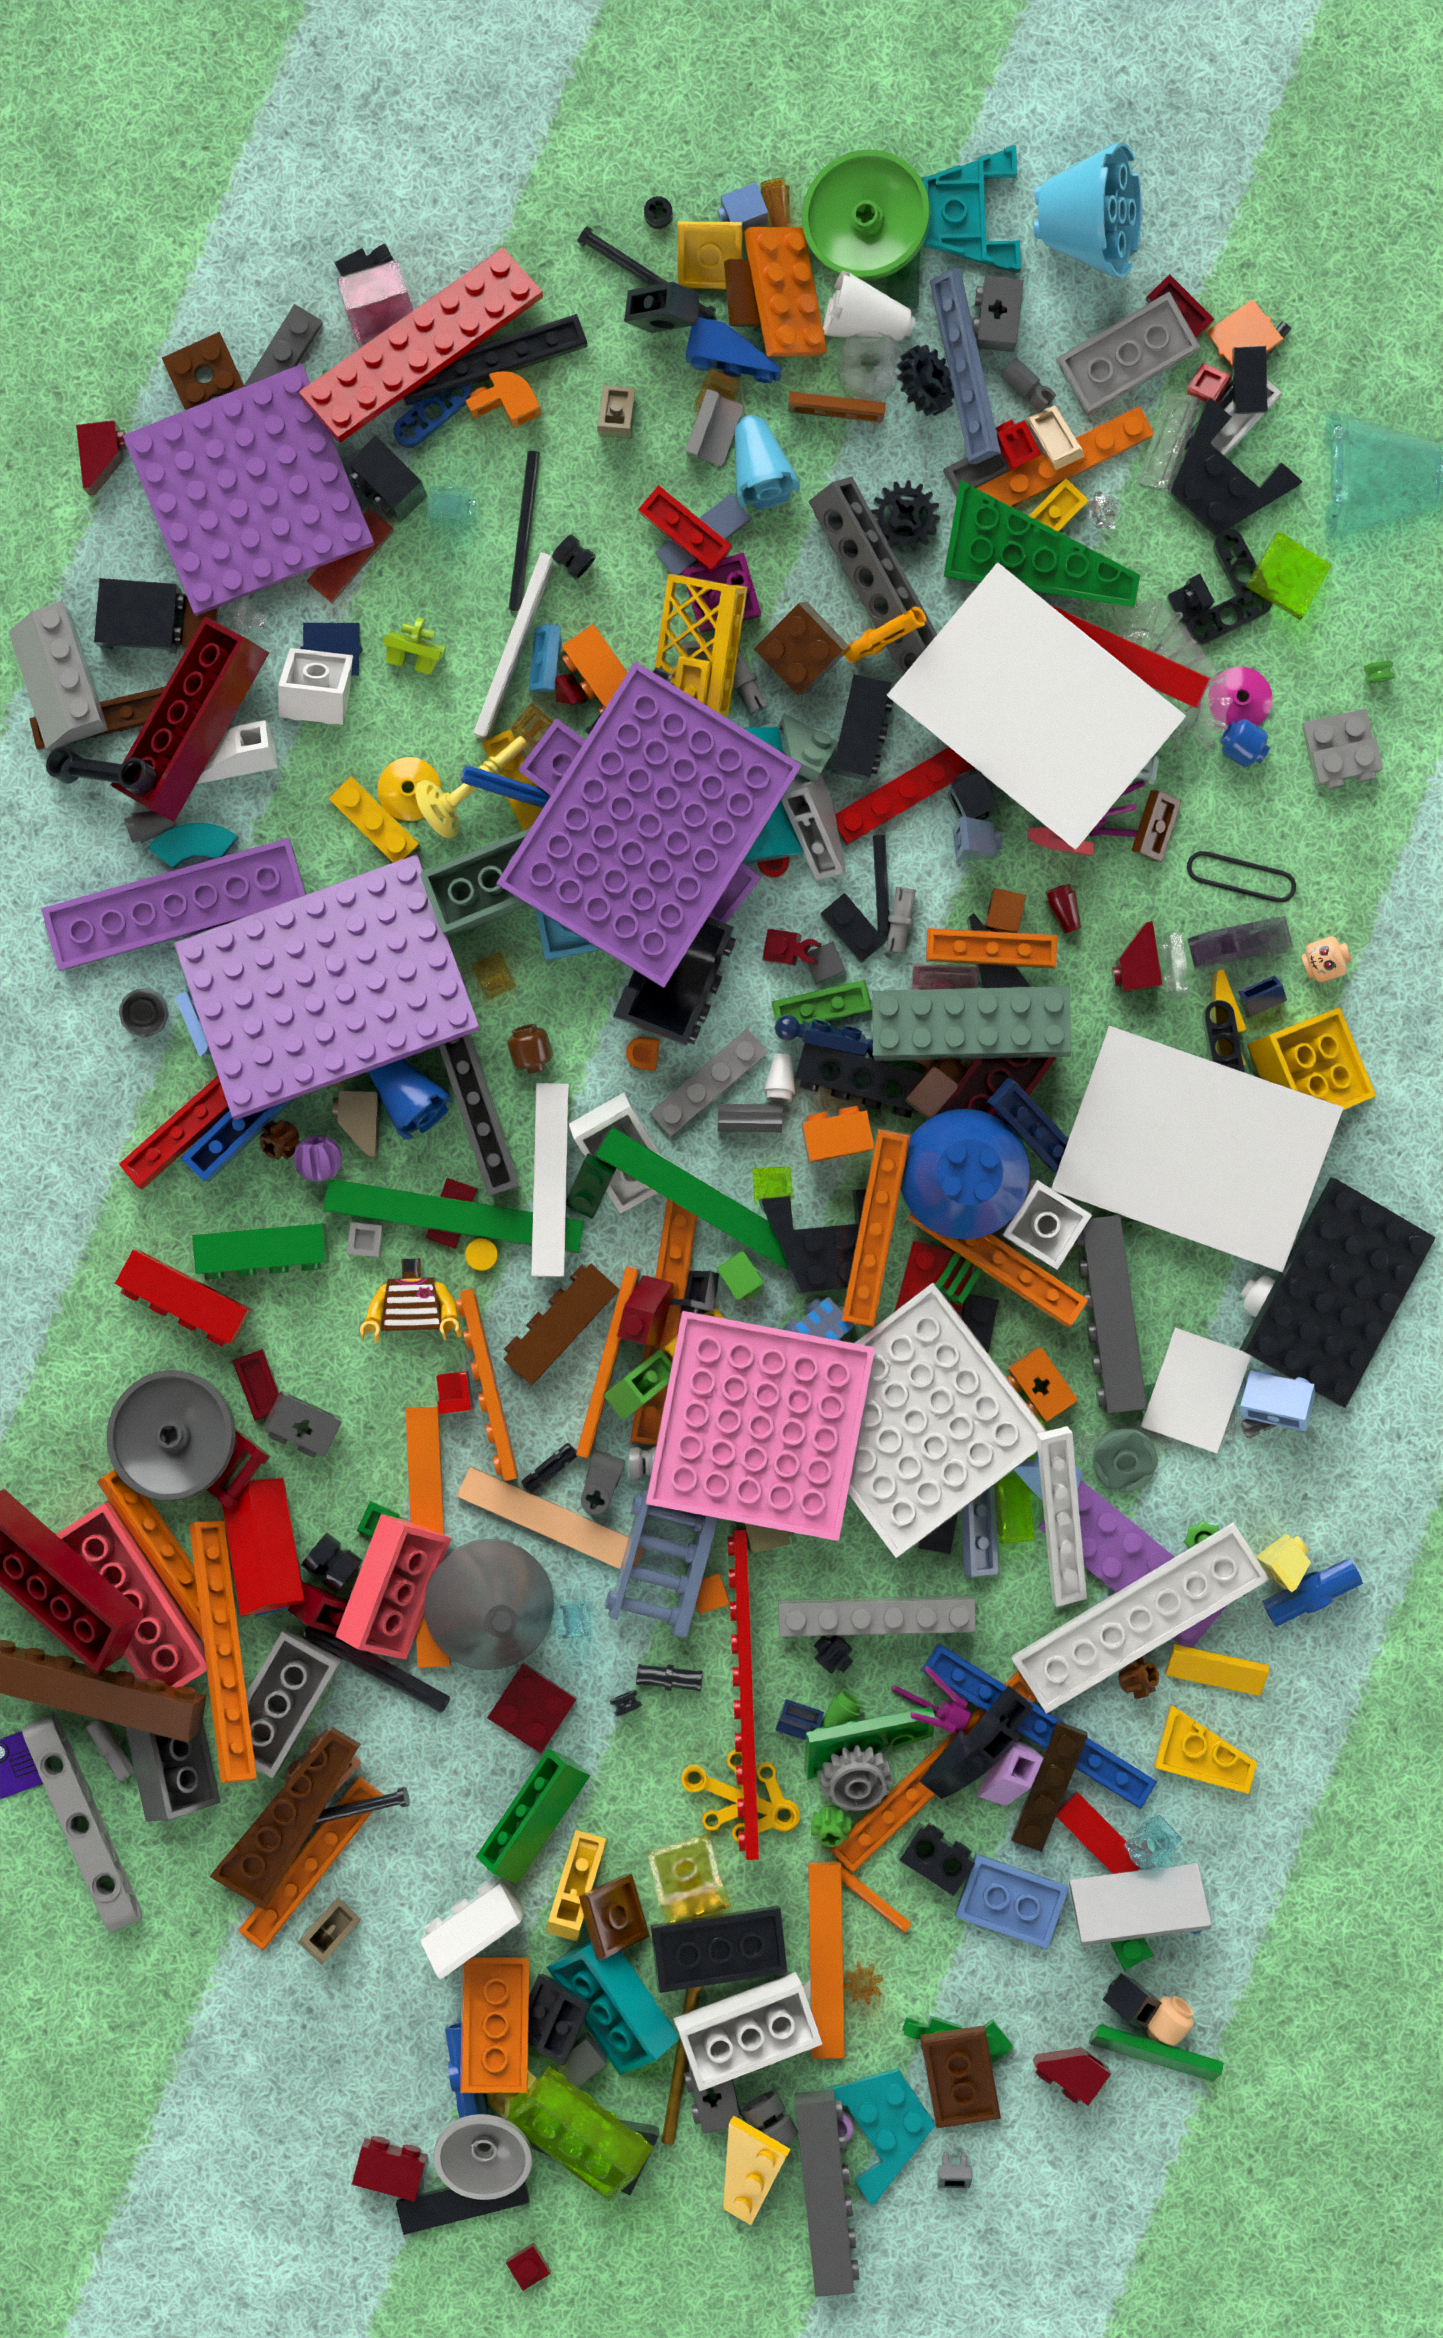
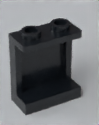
(139, 614)

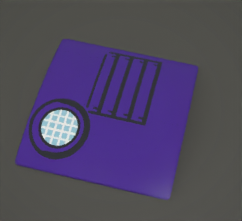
(16, 1766)

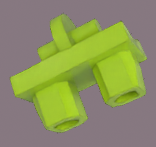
(400, 644)

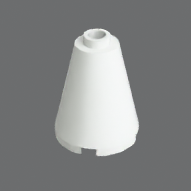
(864, 308)

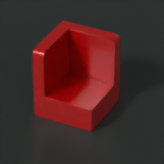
(454, 1392)

